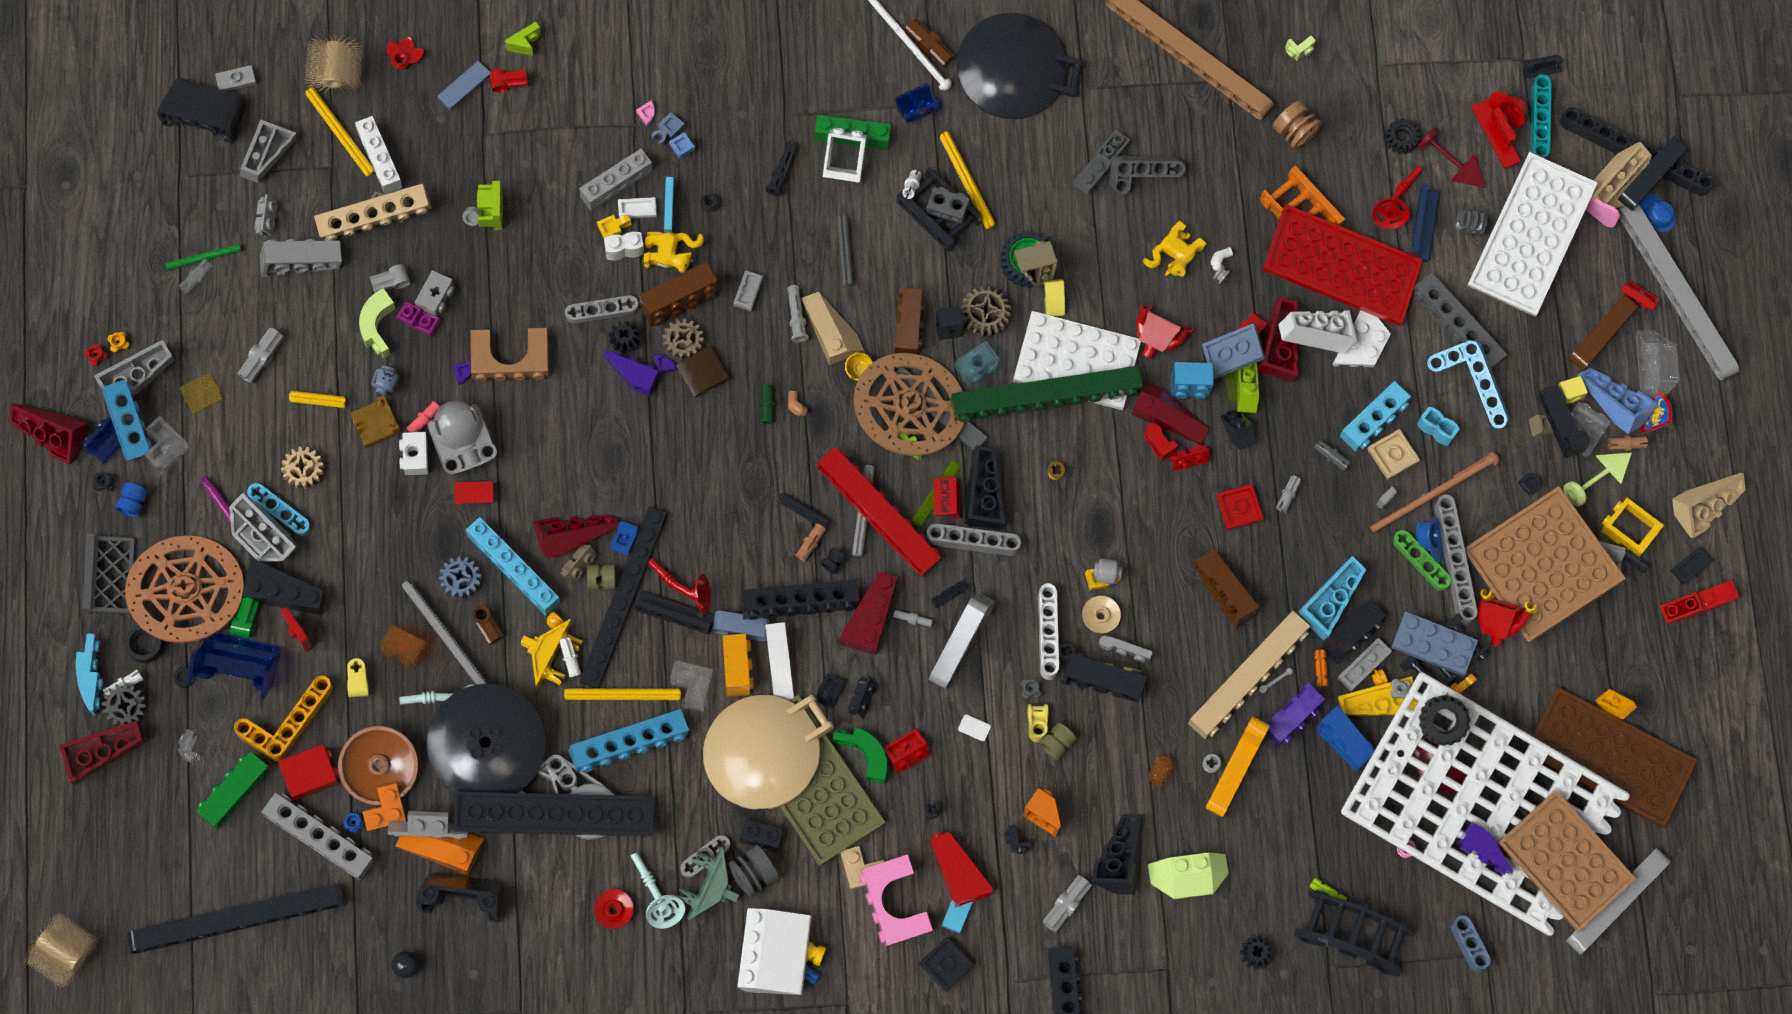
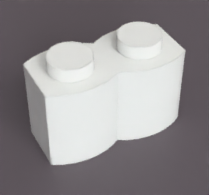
(627, 245)

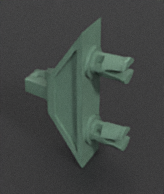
(714, 887)

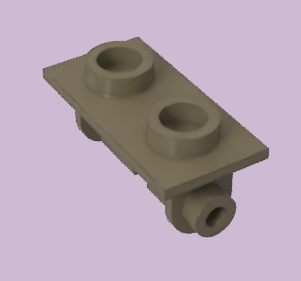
(573, 570)

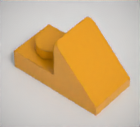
(1615, 704)

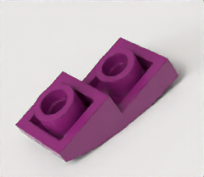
(417, 319)

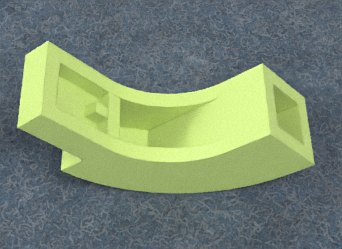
(372, 312)

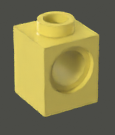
(1573, 389)

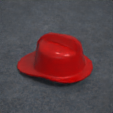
(1512, 106)

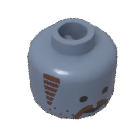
(385, 380)

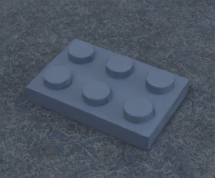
(1234, 350)

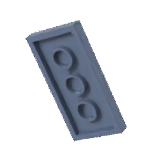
(1434, 644)

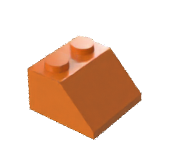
(1043, 812)

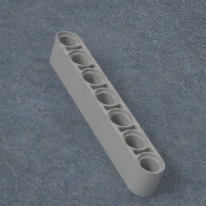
(1458, 551)
(1644, 875)

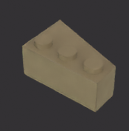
(1037, 262)

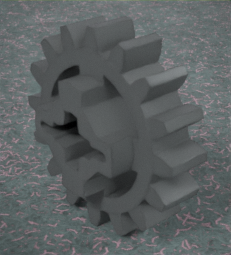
(114, 706)

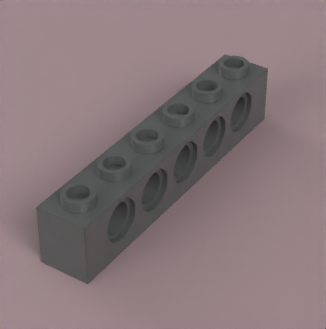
(1445, 299)

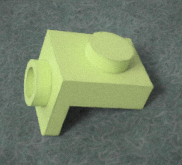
(1302, 49)

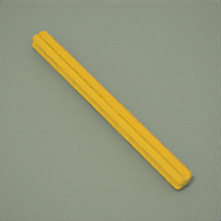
(339, 131)
(967, 180)
(621, 694)

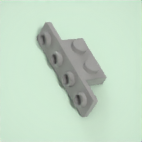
(425, 824)

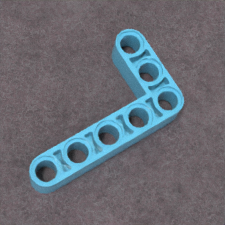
(1478, 377)

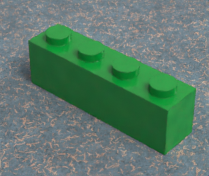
(877, 133)
(233, 790)

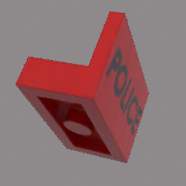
(947, 497)

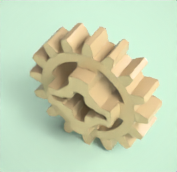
(294, 468)

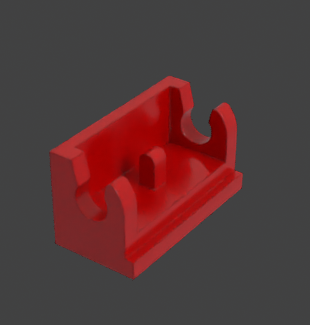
(474, 492)

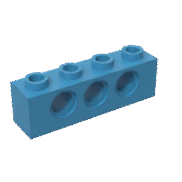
(111, 393)

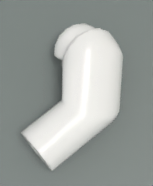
(1218, 257)

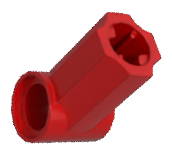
(503, 79)

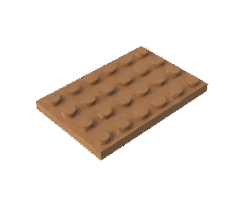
(1566, 860)

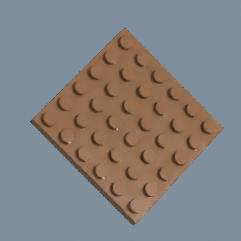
(1546, 559)

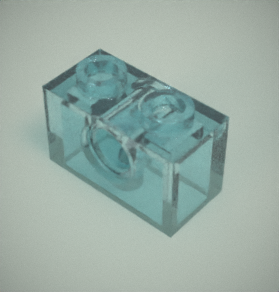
(983, 354)

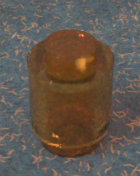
(1160, 770)

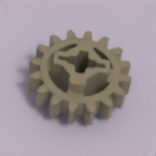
(683, 331)

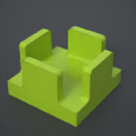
(491, 203)

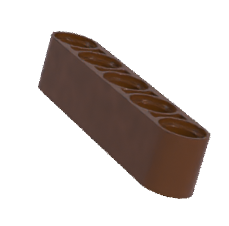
(1603, 332)

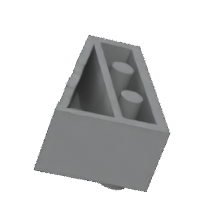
(265, 150)

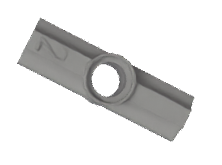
(260, 355)
(1066, 903)

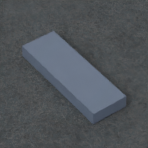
(464, 85)

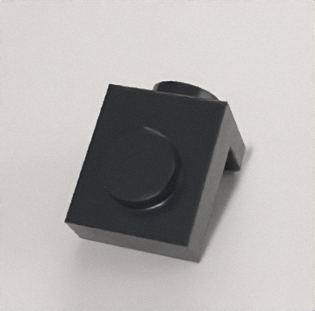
(1012, 839)

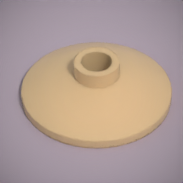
(1105, 606)

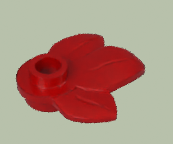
(403, 51)

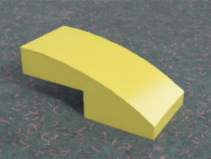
(1054, 297)

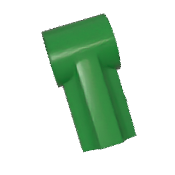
(244, 623)

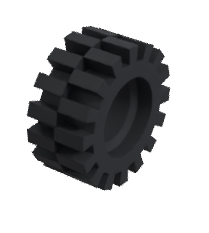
(1406, 127)

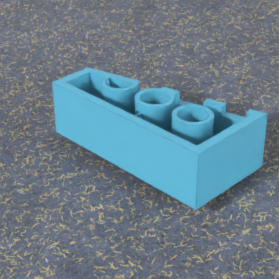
(1329, 601)

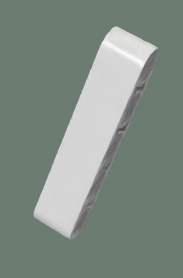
(1044, 639)

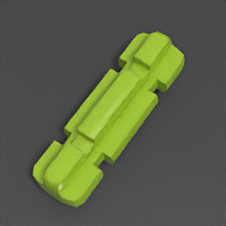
(1317, 884)

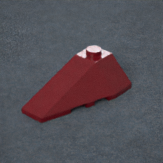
(1161, 408)

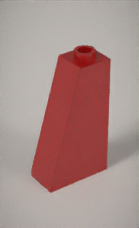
(958, 871)

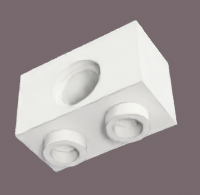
(414, 442)

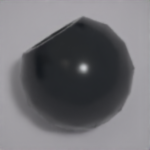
(405, 964)

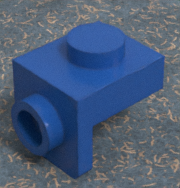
(624, 538)

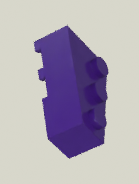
(1294, 715)

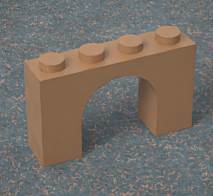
(533, 365)

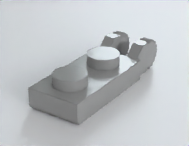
(1124, 648)

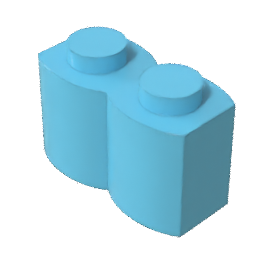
(1435, 424)

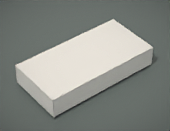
(637, 207)

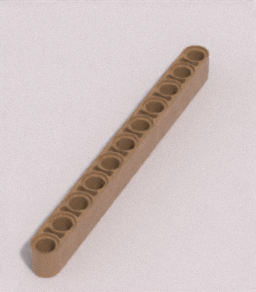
(1192, 56)

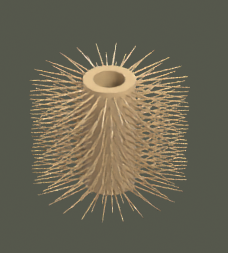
(333, 64)
(59, 949)

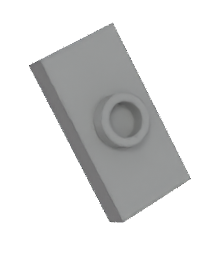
(235, 78)
(748, 290)

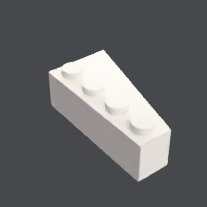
(1320, 330)

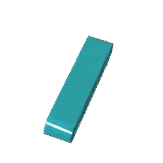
(1542, 111)

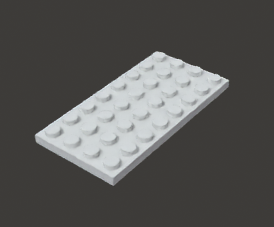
(1532, 234)

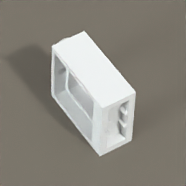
(841, 173)

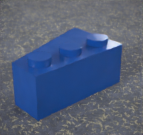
(1345, 738)

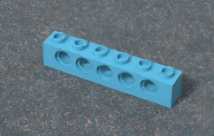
(513, 566)

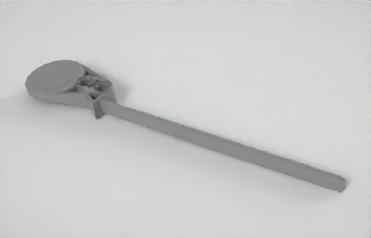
(556, 776)

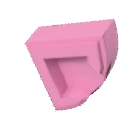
(646, 112)

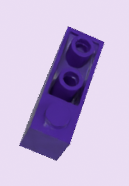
(636, 375)
(1481, 843)

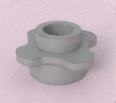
(1395, 693)

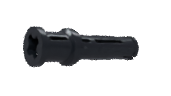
(778, 176)

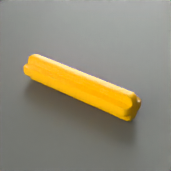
(317, 399)

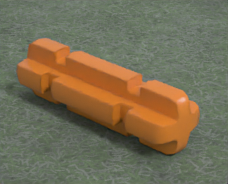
(1321, 668)

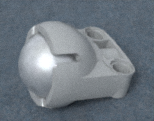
(460, 435)

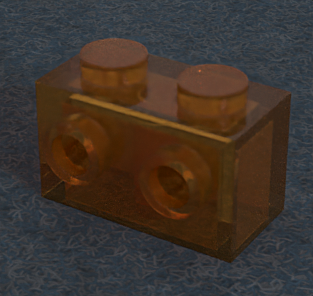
(403, 646)

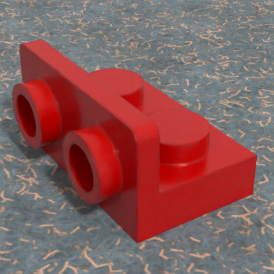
(907, 751)

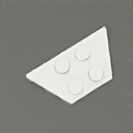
(1371, 339)

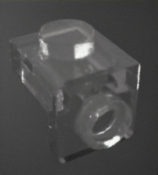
(186, 744)

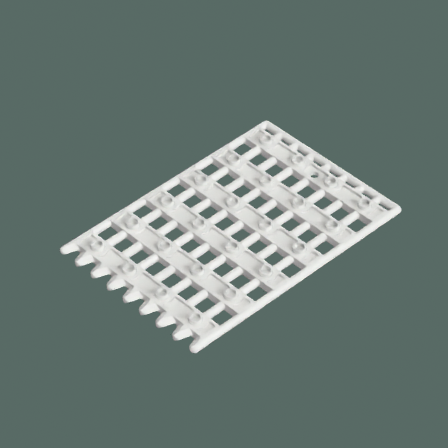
(1598, 804)

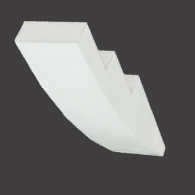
(779, 660)

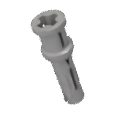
(797, 322)

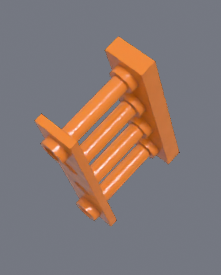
(1308, 192)

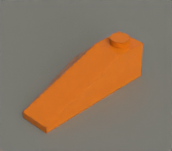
(446, 851)

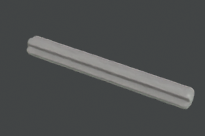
(861, 523)

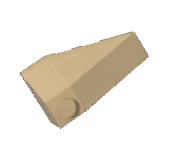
(1702, 504)

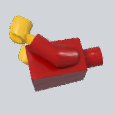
(1501, 618)

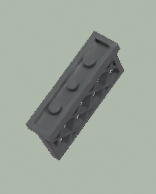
(91, 572)

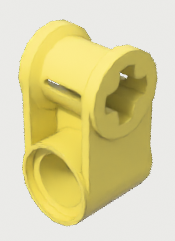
(357, 682)
(1037, 718)

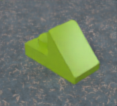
(520, 41)

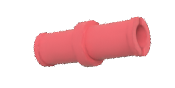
(423, 418)

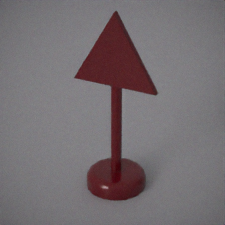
(1468, 173)

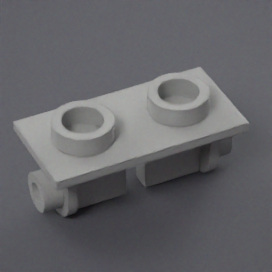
(266, 207)

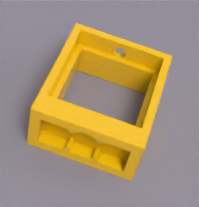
(1619, 537)

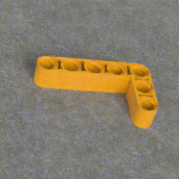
(289, 724)
(1237, 766)

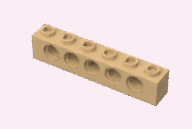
(326, 220)

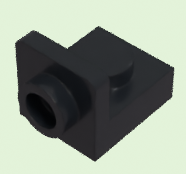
(829, 690)

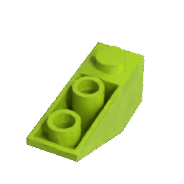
(1247, 389)

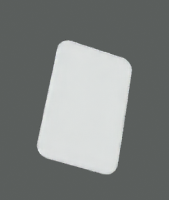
(974, 727)

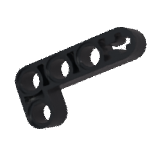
(1562, 423)

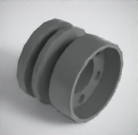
(754, 870)

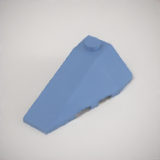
(1622, 405)

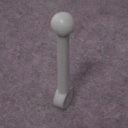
(1289, 671)

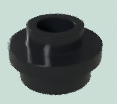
(706, 198)

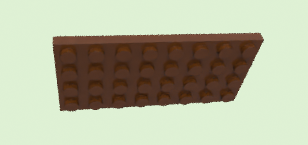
(1617, 752)

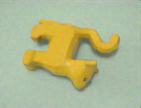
(667, 247)
(1177, 249)

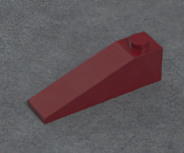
(56, 432)
(563, 536)

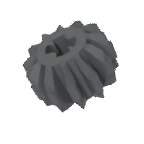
(1471, 222)

